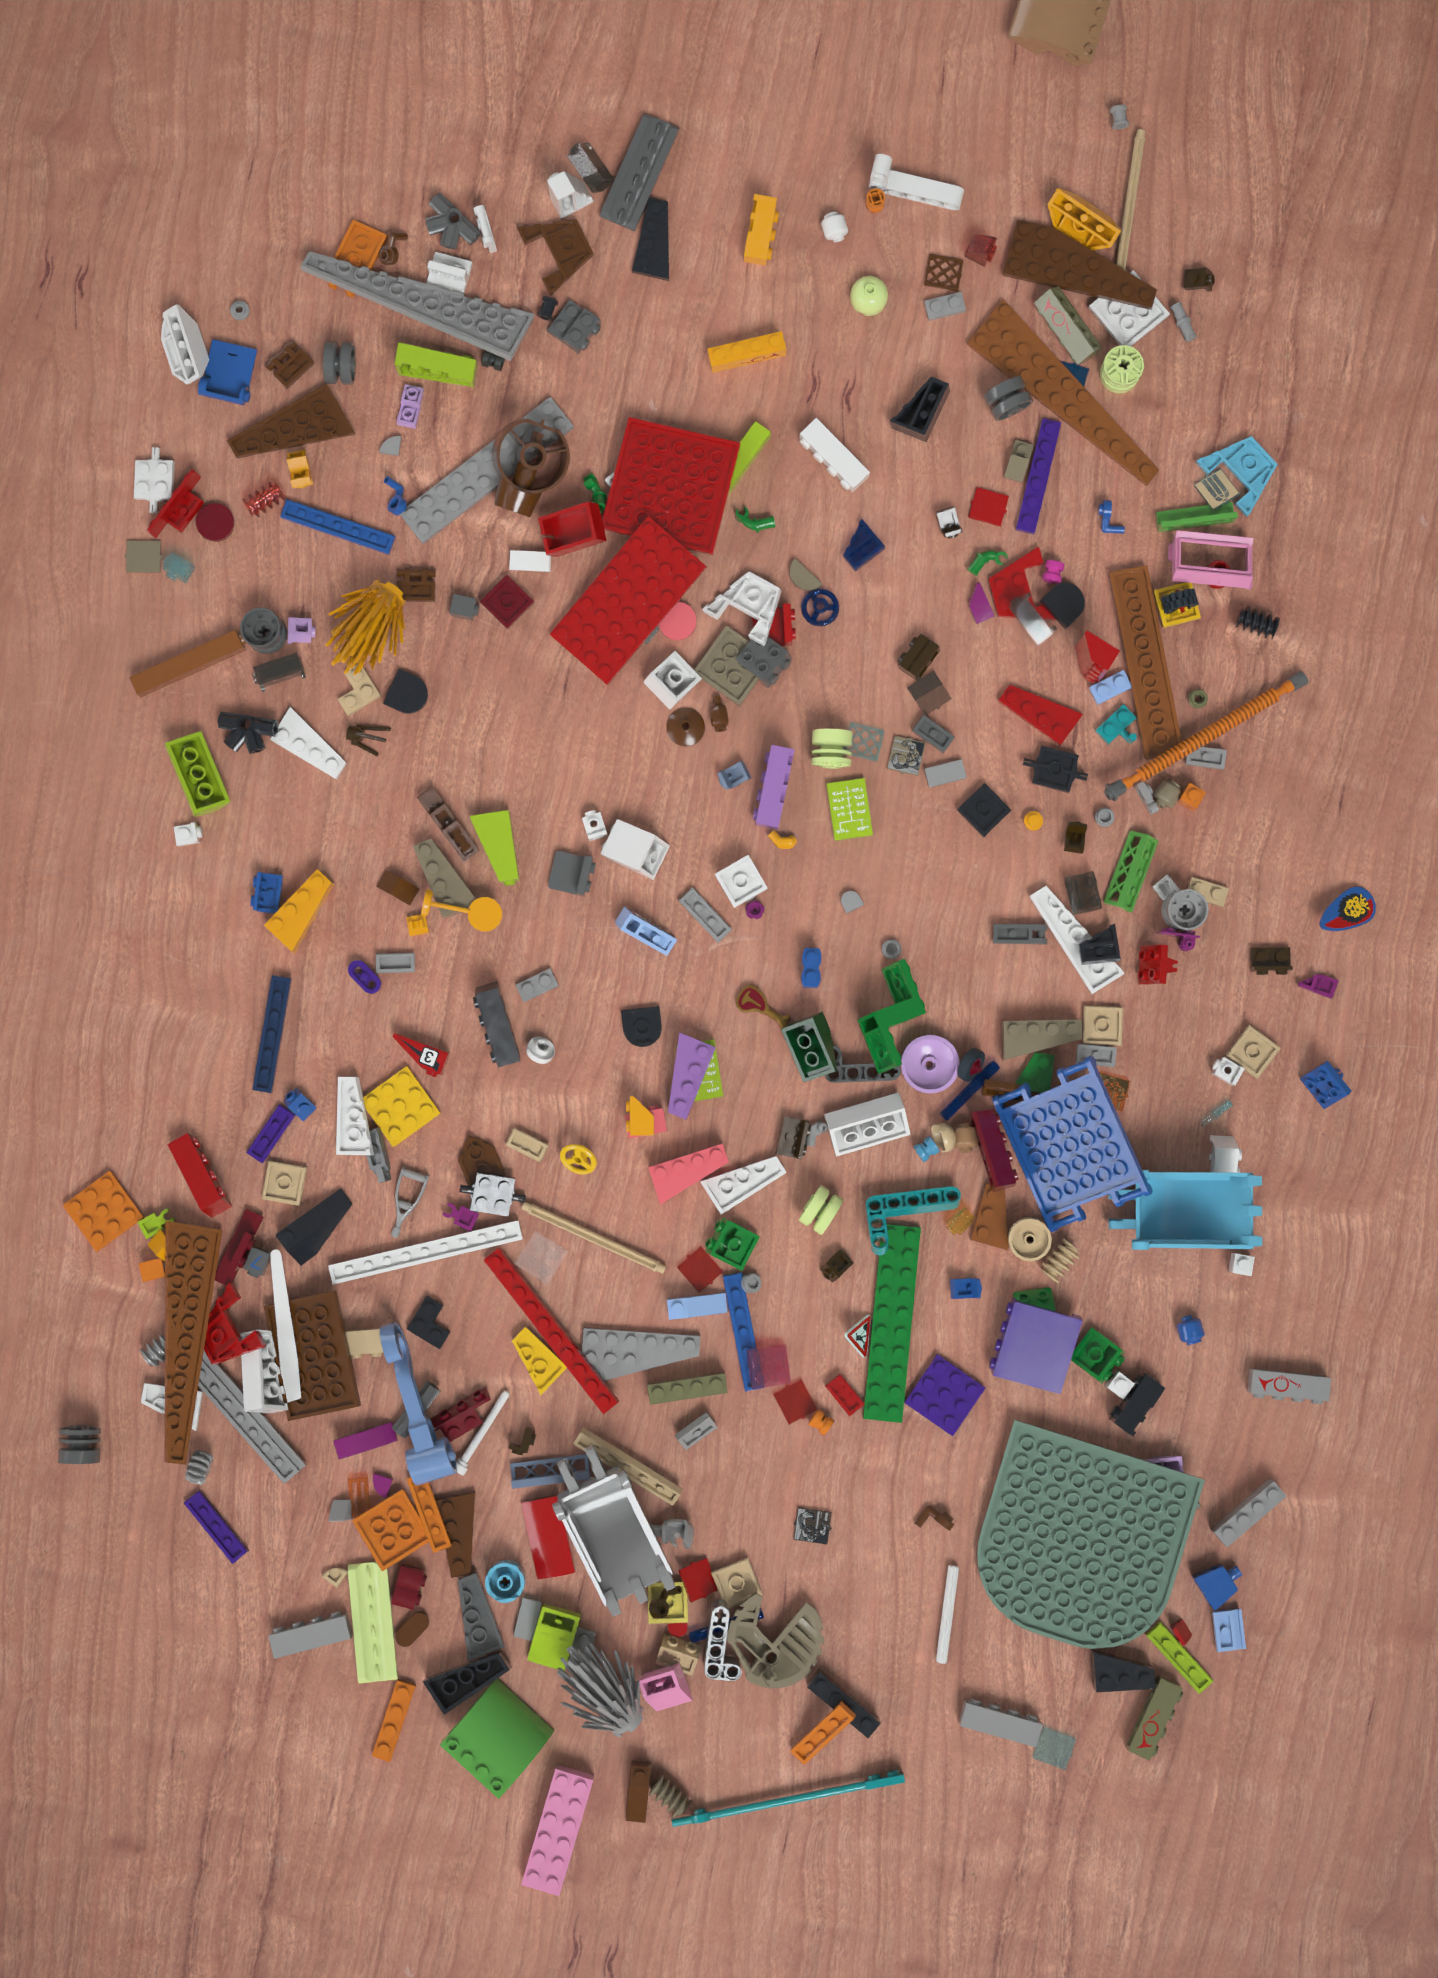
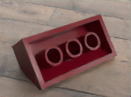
(993, 1150)

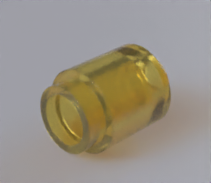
(960, 1221)

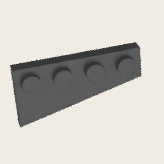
(478, 1620)

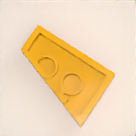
(539, 1360)

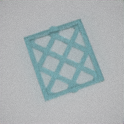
(878, 745)

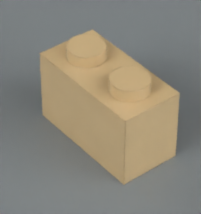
(364, 1342)

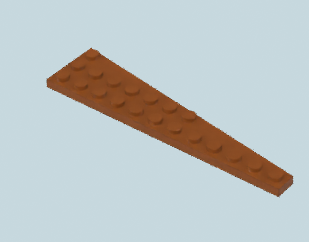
(1018, 351)
(189, 1286)

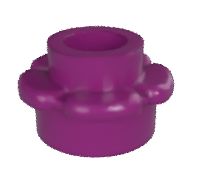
(754, 904)

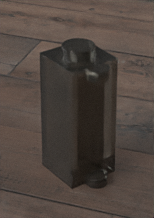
(590, 167)
(1030, 618)
(278, 671)

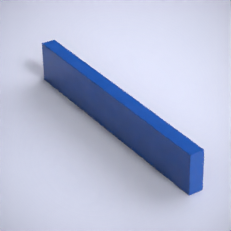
(337, 527)
(741, 1323)

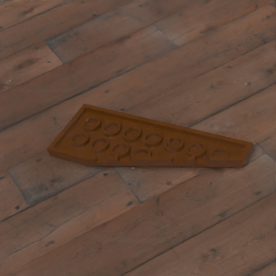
(1054, 259)

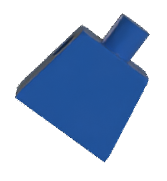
(1217, 1584)

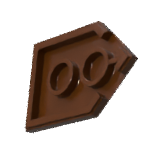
(479, 1157)

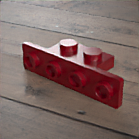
(238, 1247)
(461, 1416)

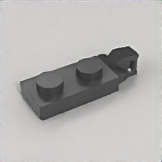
(379, 1161)

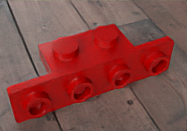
(179, 508)

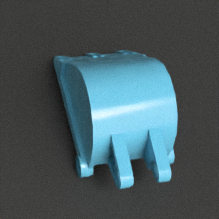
(1194, 1211)

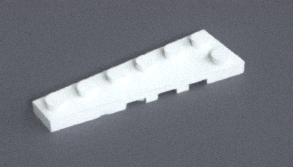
(1069, 936)

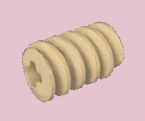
(1060, 1261)

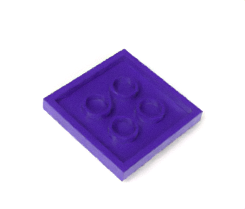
(944, 1395)

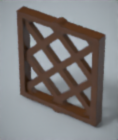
(938, 265)

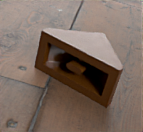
(398, 887)

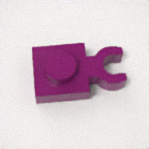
(463, 1217)

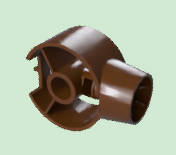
(517, 494)

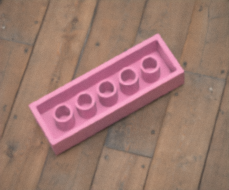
(557, 1830)

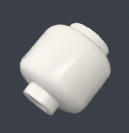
(834, 226)

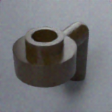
(658, 1607)

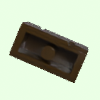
(918, 657)

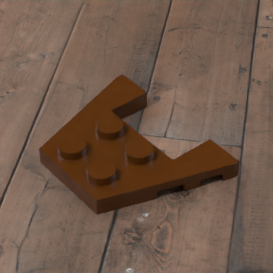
(566, 245)

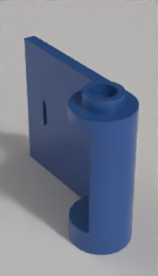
(228, 373)

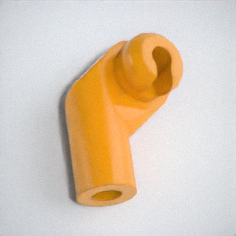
(782, 842)

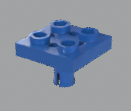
(1326, 1084)

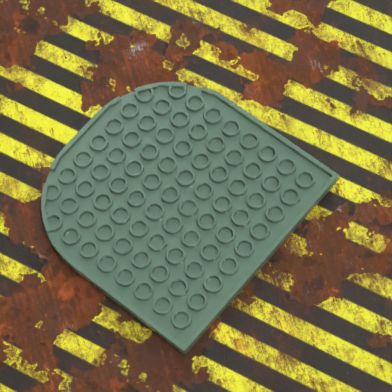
(1083, 1538)

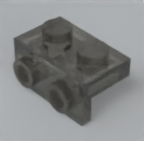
(1083, 893)

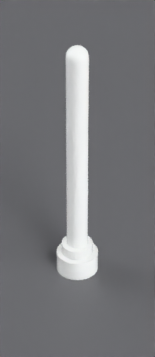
(462, 1463)

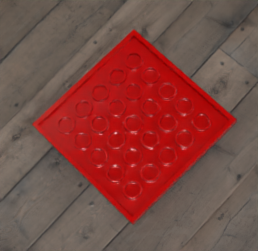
(675, 480)

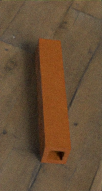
(188, 663)

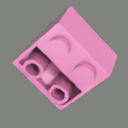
(665, 1687)

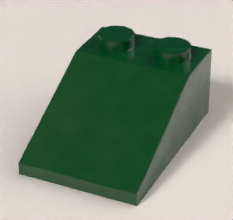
(811, 1046)

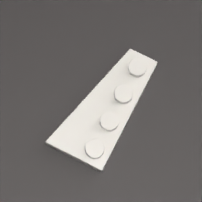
(305, 743)
(352, 1124)

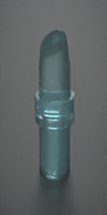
(1216, 1113)

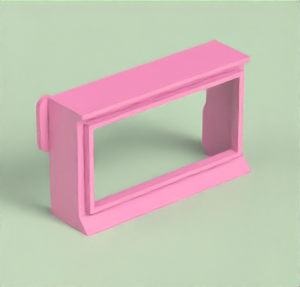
(1208, 575)

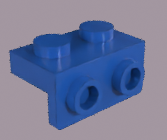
(267, 892)

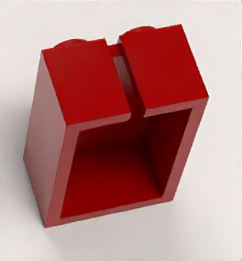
(572, 529)

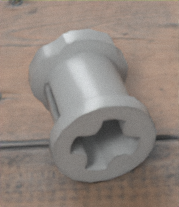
(1119, 117)

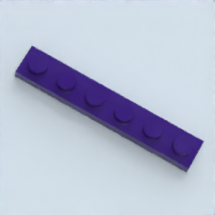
(1038, 476)

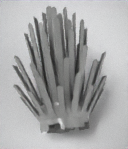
(616, 1708)

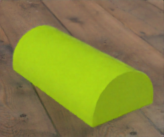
(197, 774)

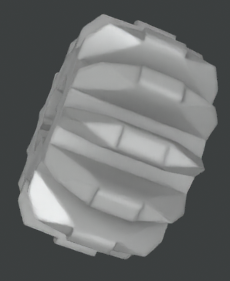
(199, 1467)

